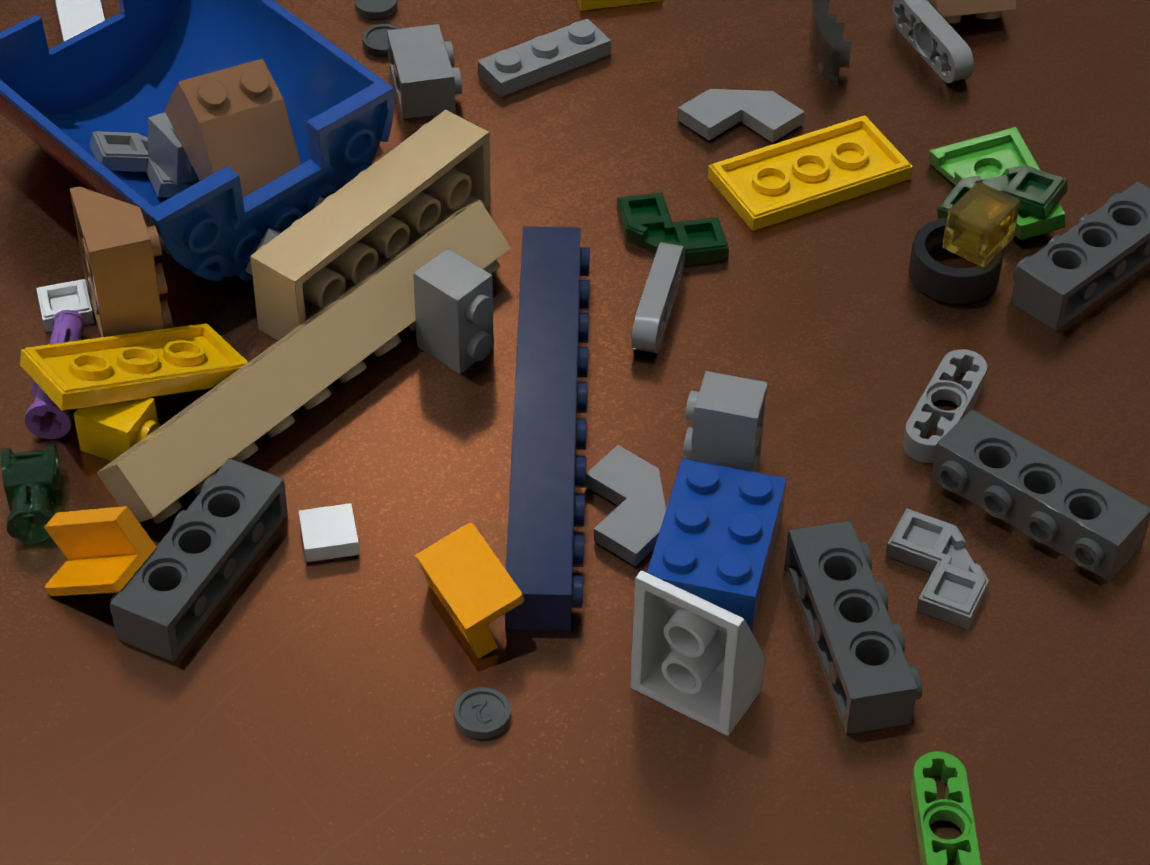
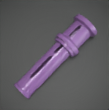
(66, 327)

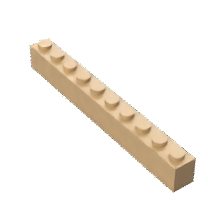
(291, 373)

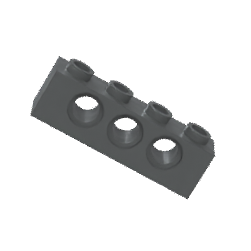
(1086, 259)
(1040, 494)
(199, 559)
(851, 627)

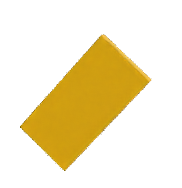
(809, 172)
(131, 365)

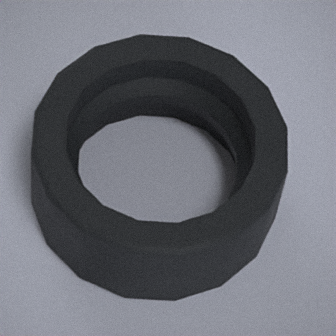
(945, 282)

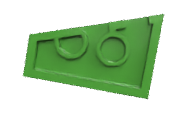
(991, 158)

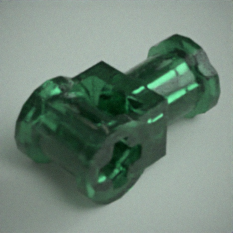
(31, 488)

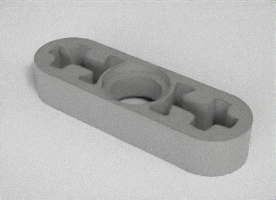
(933, 39)
(658, 298)
(944, 388)

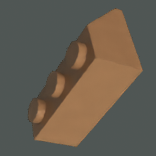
(120, 264)

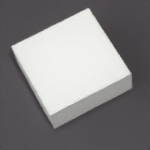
(64, 296)
(328, 532)

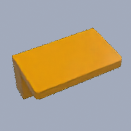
(101, 550)
(470, 584)

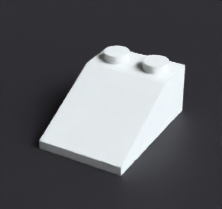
(693, 655)

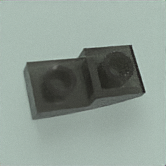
(827, 42)

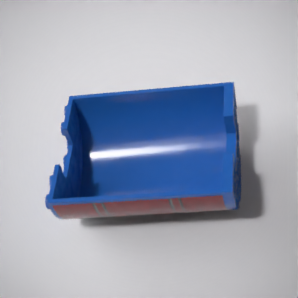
(128, 71)

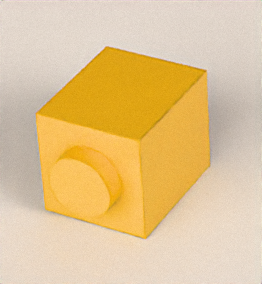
(115, 427)

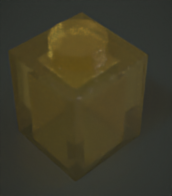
(981, 224)

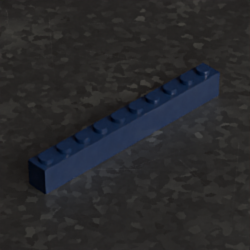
(547, 431)

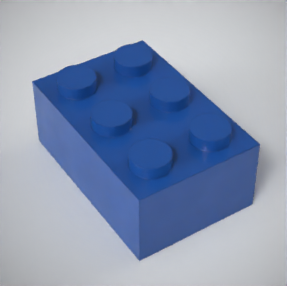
(720, 535)

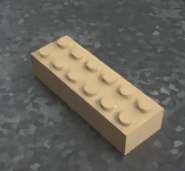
(370, 221)

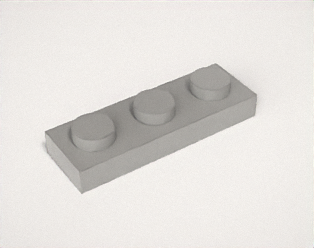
(544, 57)

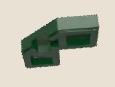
(1035, 189)
(648, 223)

